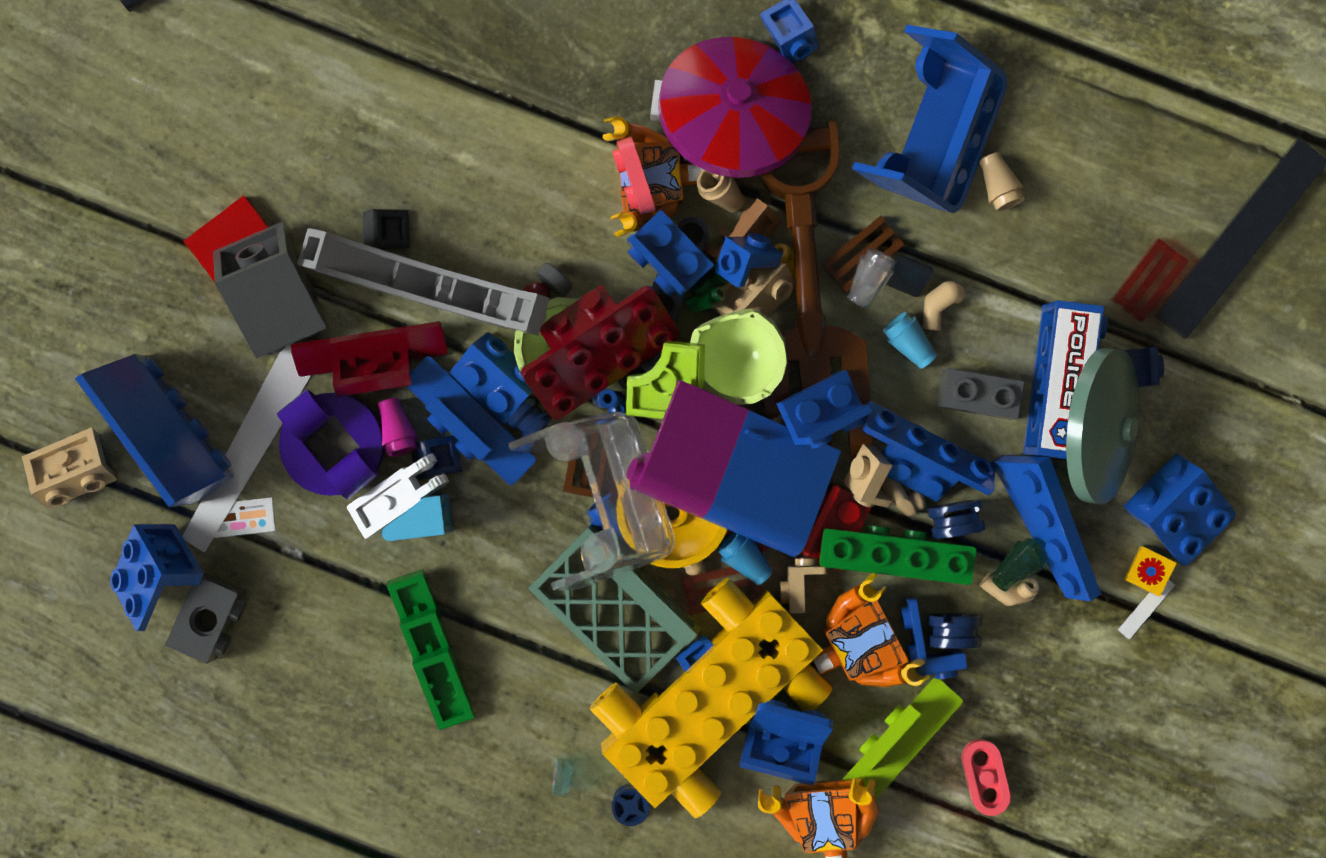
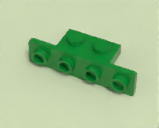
(897, 555)

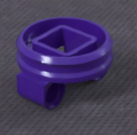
(308, 415)

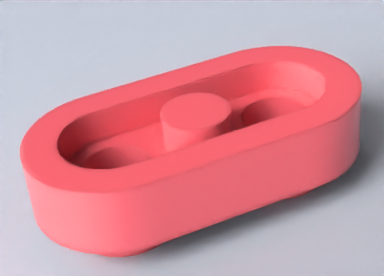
(627, 160)
(984, 776)

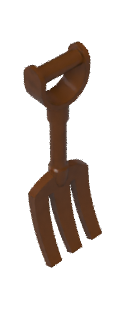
(812, 340)

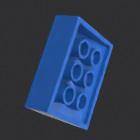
(157, 429)

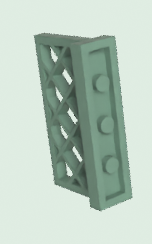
(643, 593)

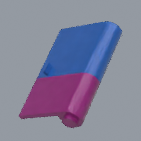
(735, 470)

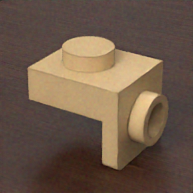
(867, 476)
(793, 590)

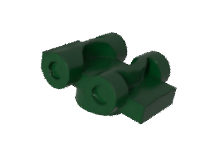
(707, 291)

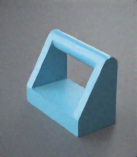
(424, 519)

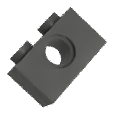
(980, 394)
(189, 632)

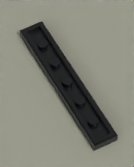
(1241, 238)

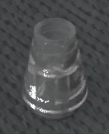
(870, 276)

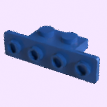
(468, 421)
(924, 459)

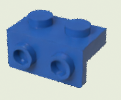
(492, 376)

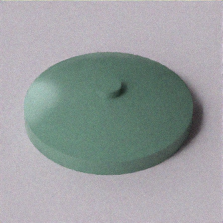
(1102, 425)

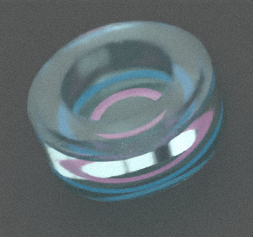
(562, 777)

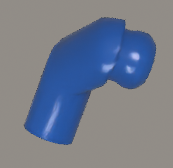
(611, 400)

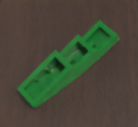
(430, 649)

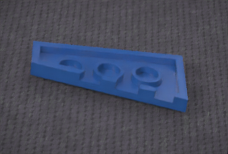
(1044, 510)

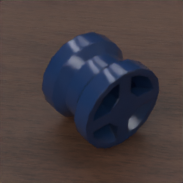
(529, 418)
(627, 810)

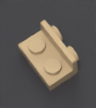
(763, 291)
(67, 469)

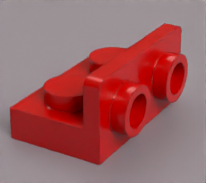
(836, 512)

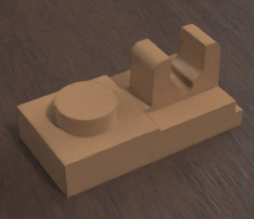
(756, 219)

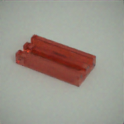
(1130, 305)
(691, 594)

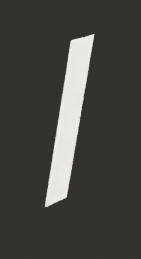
(248, 447)

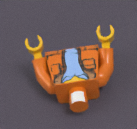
(661, 169)
(865, 642)
(826, 815)

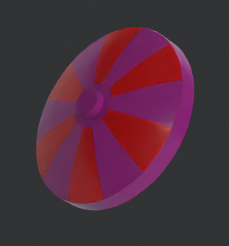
(734, 107)

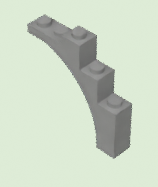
(423, 282)

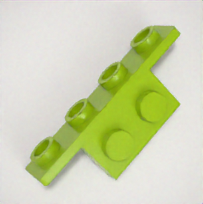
(906, 736)

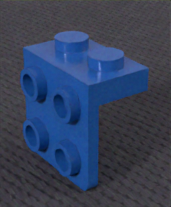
(1181, 508)
(785, 742)

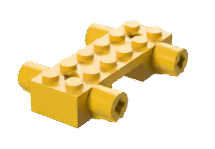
(710, 699)

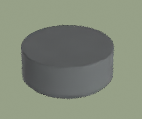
(554, 279)

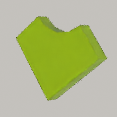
(651, 392)

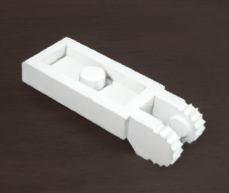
(394, 497)

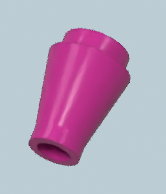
(396, 429)

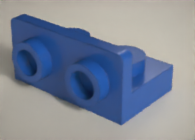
(668, 254)
(823, 410)

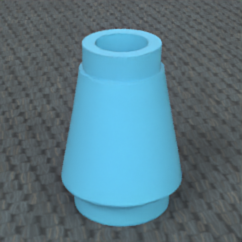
(909, 339)

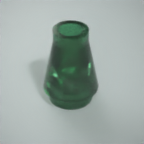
(1019, 564)

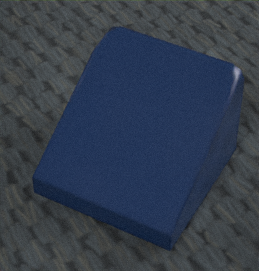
(445, 453)

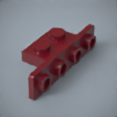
(371, 358)

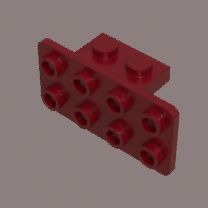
(596, 346)

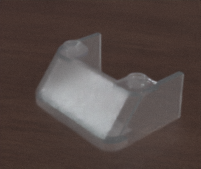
(633, 524)

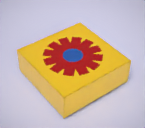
(1150, 571)

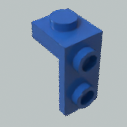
(941, 664)

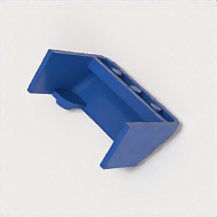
(949, 126)

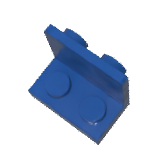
(149, 561)

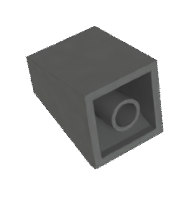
(268, 290)

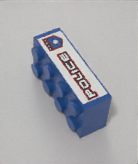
(1065, 342)

